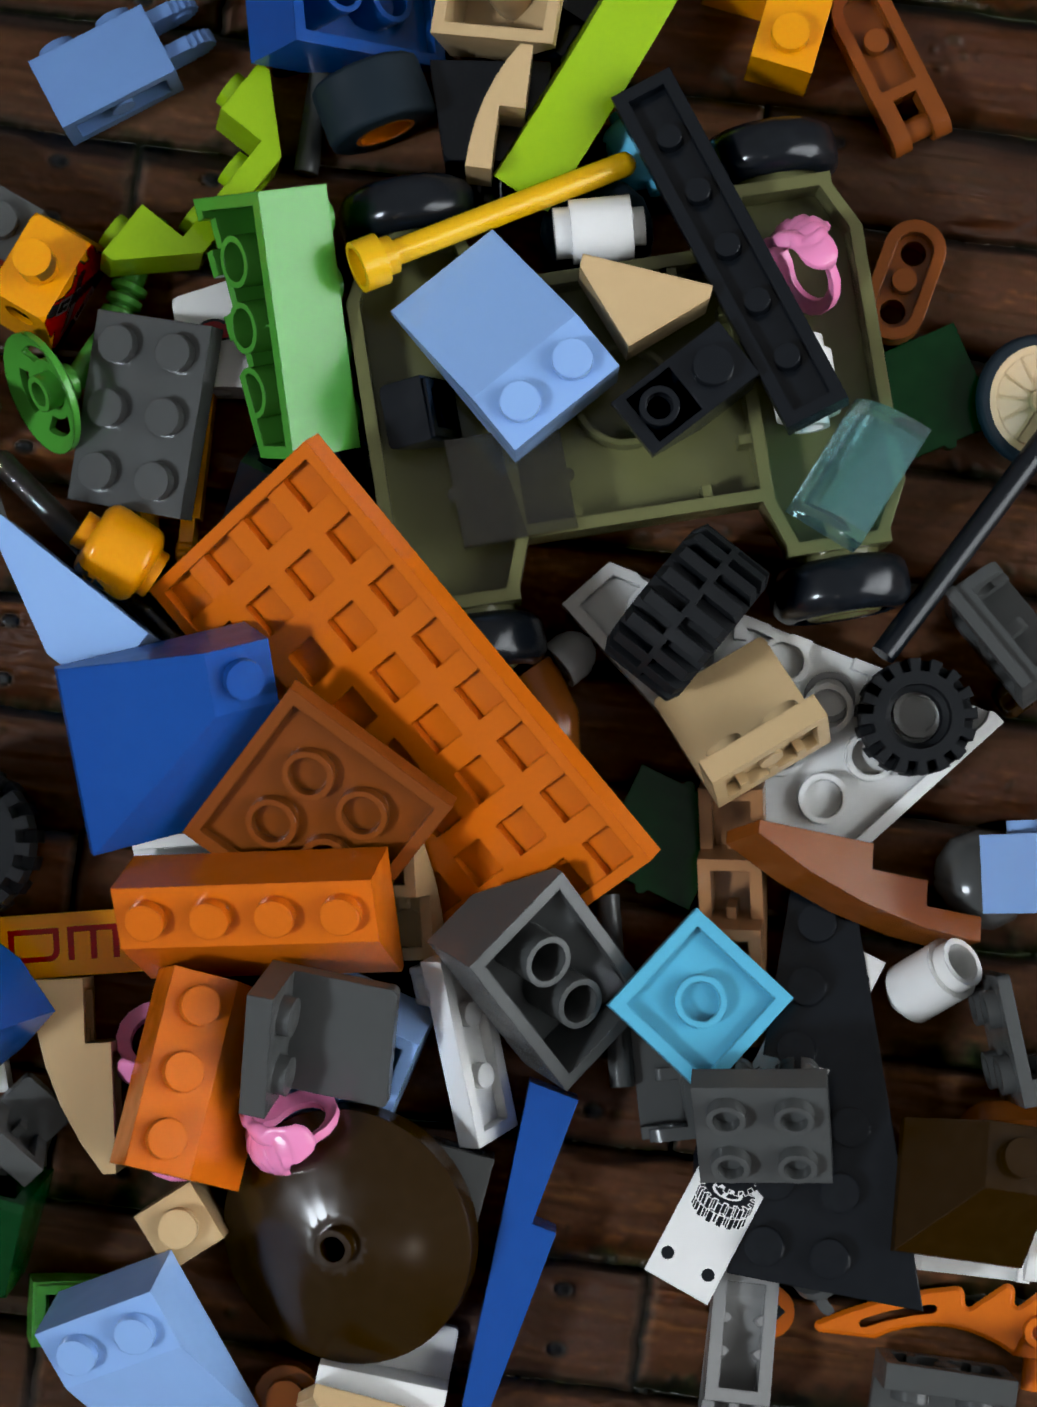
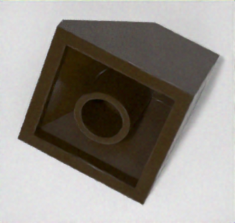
(966, 1190)

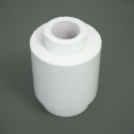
(599, 228)
(933, 979)

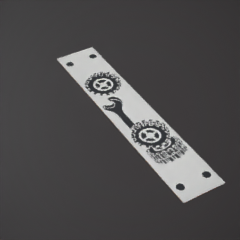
(714, 1216)

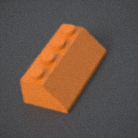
(255, 907)

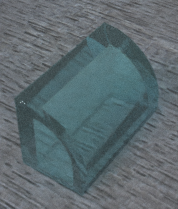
(858, 472)

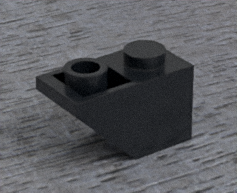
(687, 390)

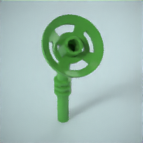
(54, 386)

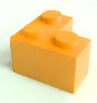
(784, 41)

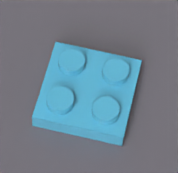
(699, 998)

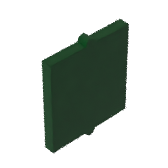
(935, 386)
(671, 819)

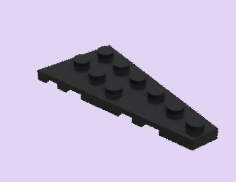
(838, 1232)

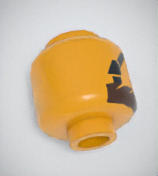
(119, 552)

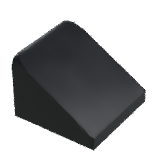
(420, 413)

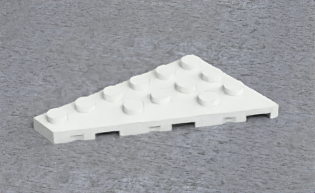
(835, 786)

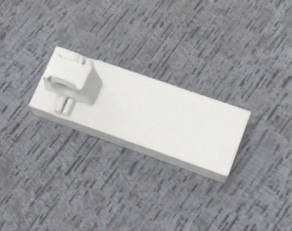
(468, 1054)

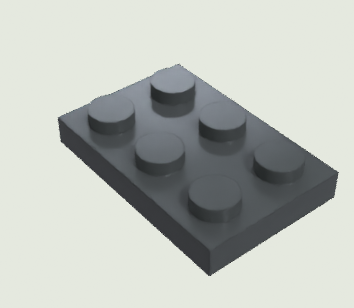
(145, 414)

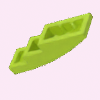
(581, 90)

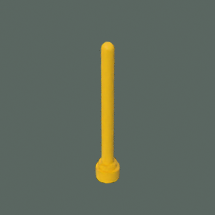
(378, 259)

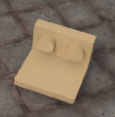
(743, 721)

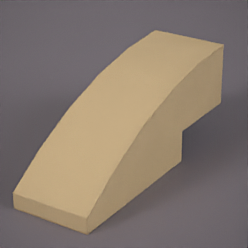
(82, 1066)

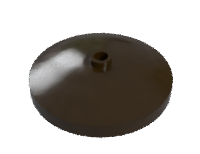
(360, 1241)

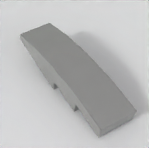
(739, 1343)

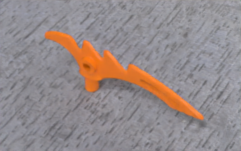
(991, 1317)

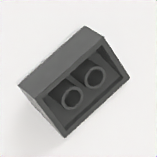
(538, 971)

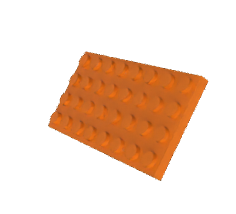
(400, 657)

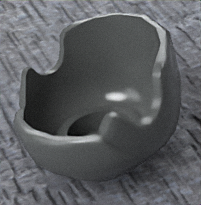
(959, 879)

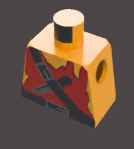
(48, 280)

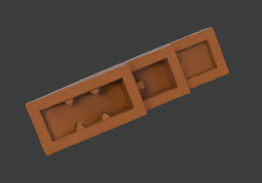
(841, 879)

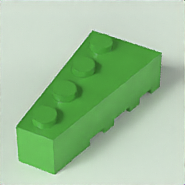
(286, 314)

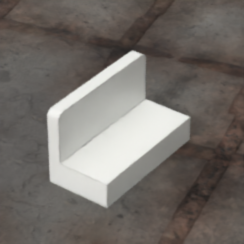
(408, 1380)

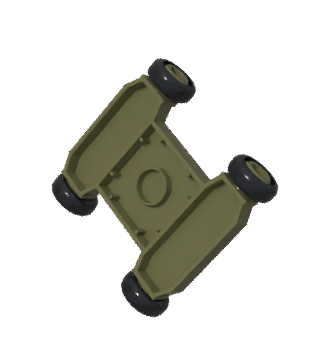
(725, 468)

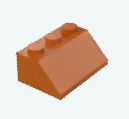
(187, 1082)

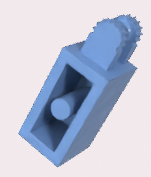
(117, 66)

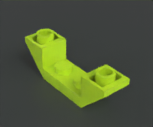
(152, 246)

